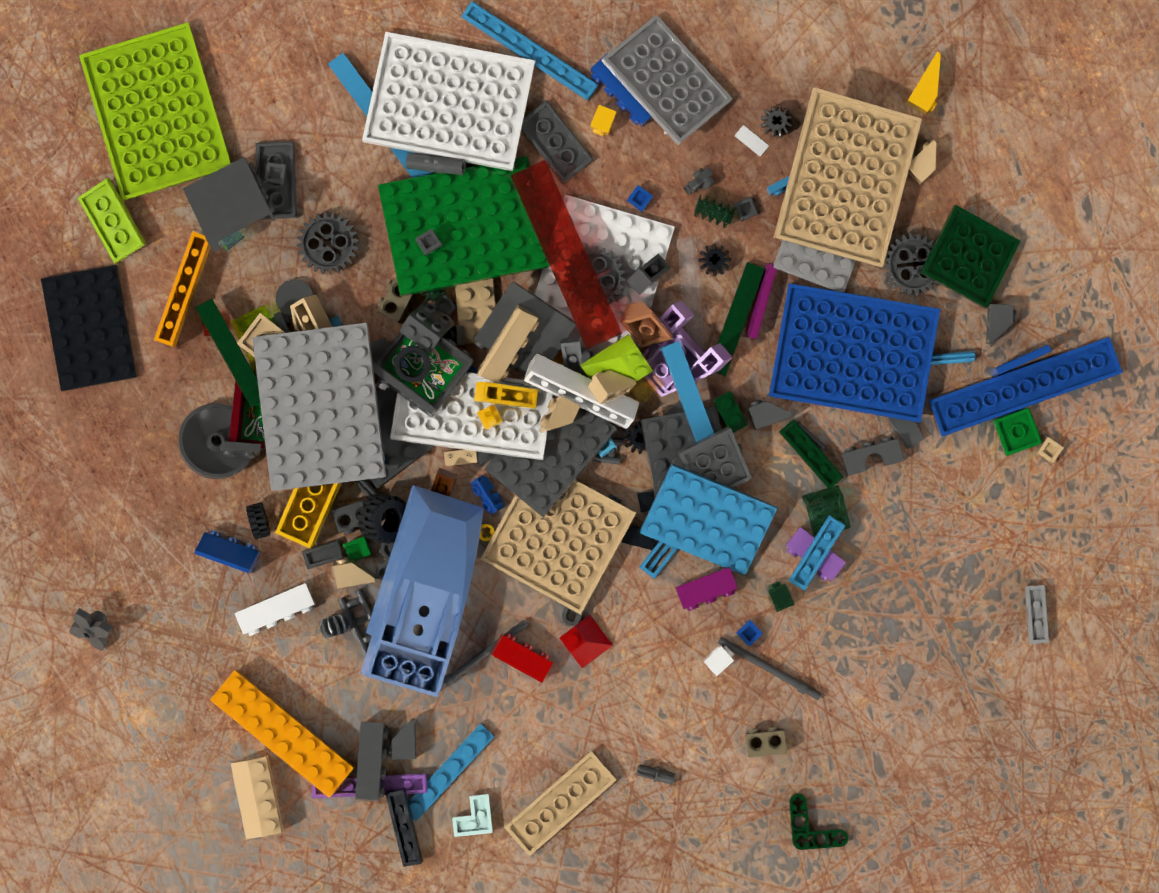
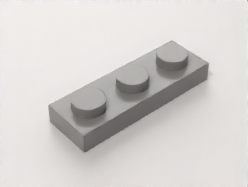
(1036, 614)

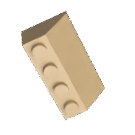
(507, 345)
(257, 797)

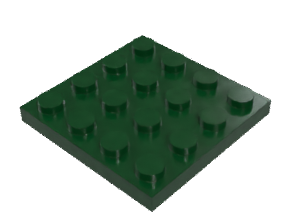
(970, 256)

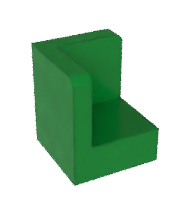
(357, 549)

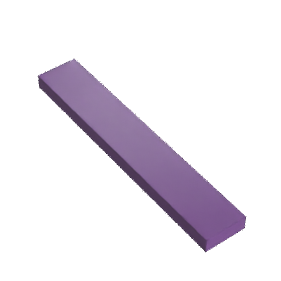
(411, 782)

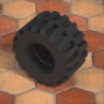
(372, 513)

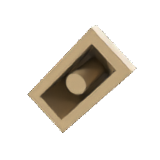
(610, 386)
(351, 573)

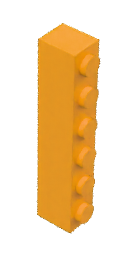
(183, 290)

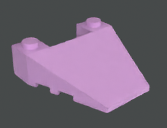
(699, 362)

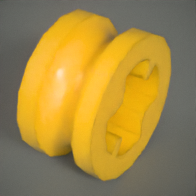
(492, 531)

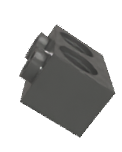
(350, 510)

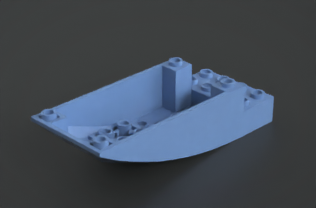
(427, 568)

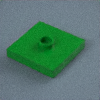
(1017, 432)

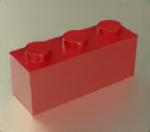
(522, 657)

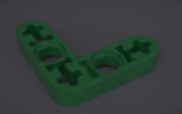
(804, 830)

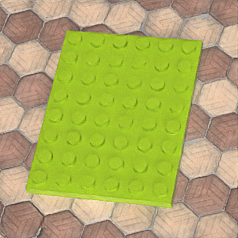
(155, 111)

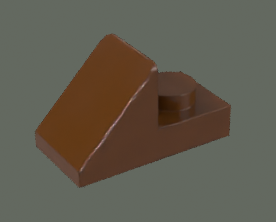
(444, 482)

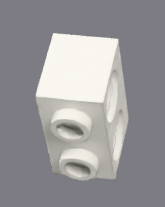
(719, 659)

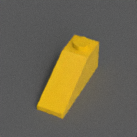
(927, 88)
(505, 395)

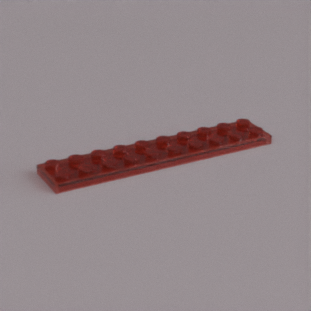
(566, 254)

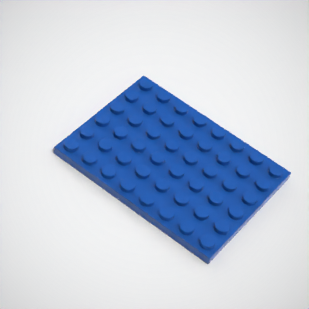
(854, 353)

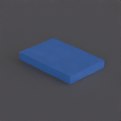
(1021, 360)

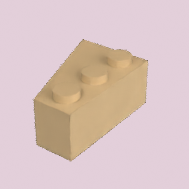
(309, 314)

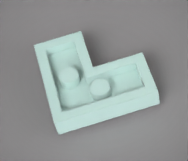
(478, 822)

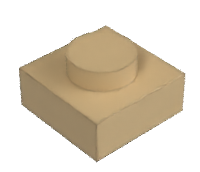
(1050, 450)

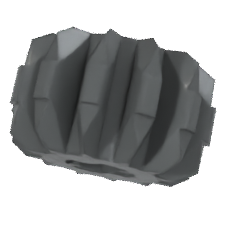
(776, 128)
(335, 625)

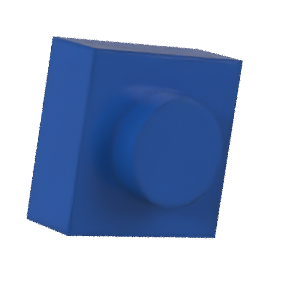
(639, 198)
(749, 633)

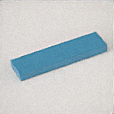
(816, 552)

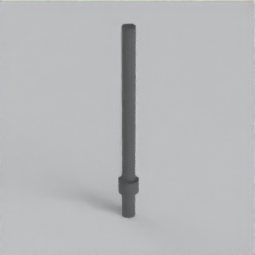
(449, 679)
(802, 687)

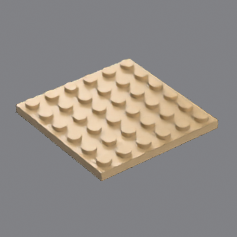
(565, 549)

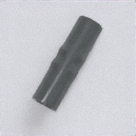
(435, 164)

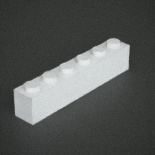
(574, 386)

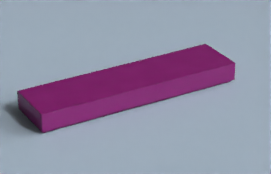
(761, 301)

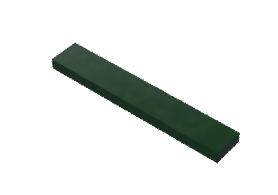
(739, 310)
(230, 351)

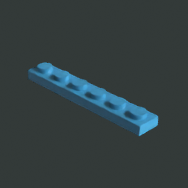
(450, 770)

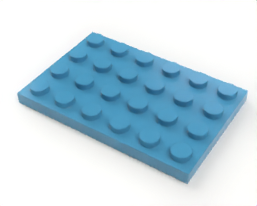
(708, 519)

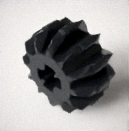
(710, 253)
(632, 436)

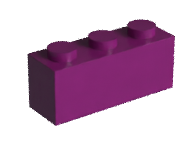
(706, 589)

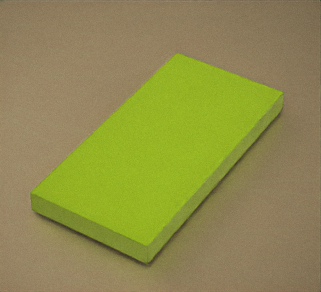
(112, 220)

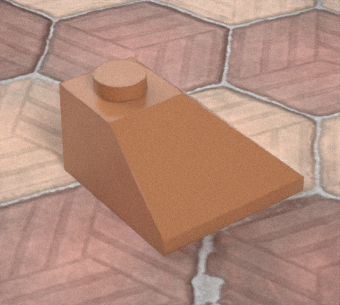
(644, 325)

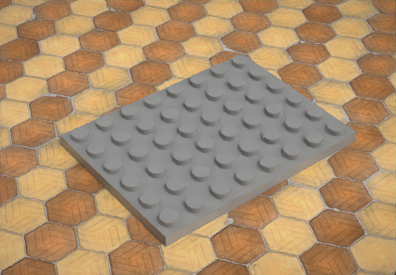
(319, 406)

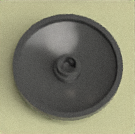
(201, 440)

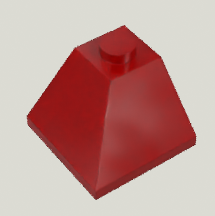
(585, 641)

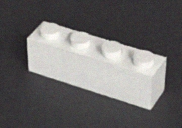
(275, 608)

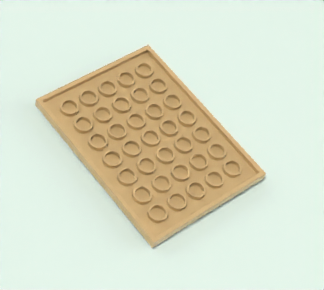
(847, 177)

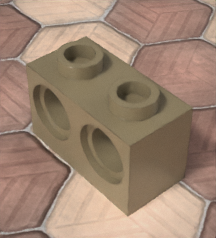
(401, 302)
(765, 748)

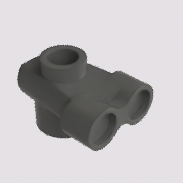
(702, 179)

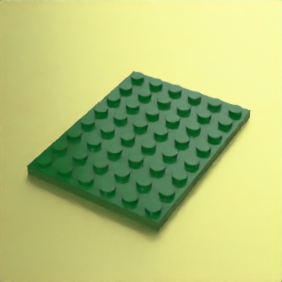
(474, 218)

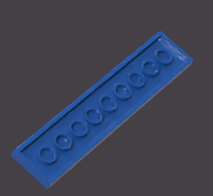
(1025, 386)

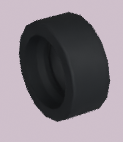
(412, 349)

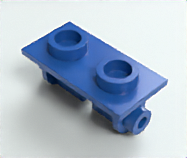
(481, 488)

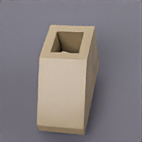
(924, 163)
(560, 413)

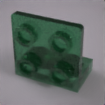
(825, 503)

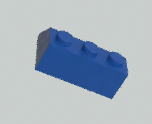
(228, 551)

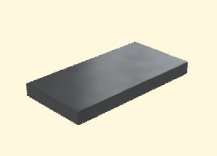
(555, 142)
(281, 196)

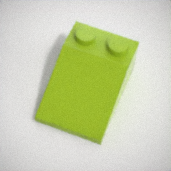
(621, 358)

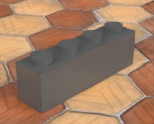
(370, 762)

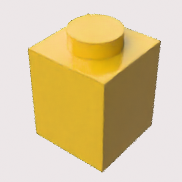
(602, 120)

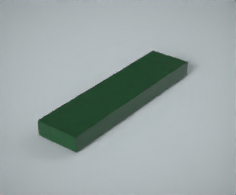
(811, 454)

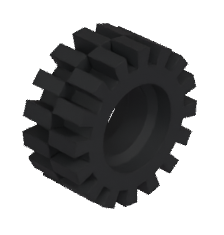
(258, 520)

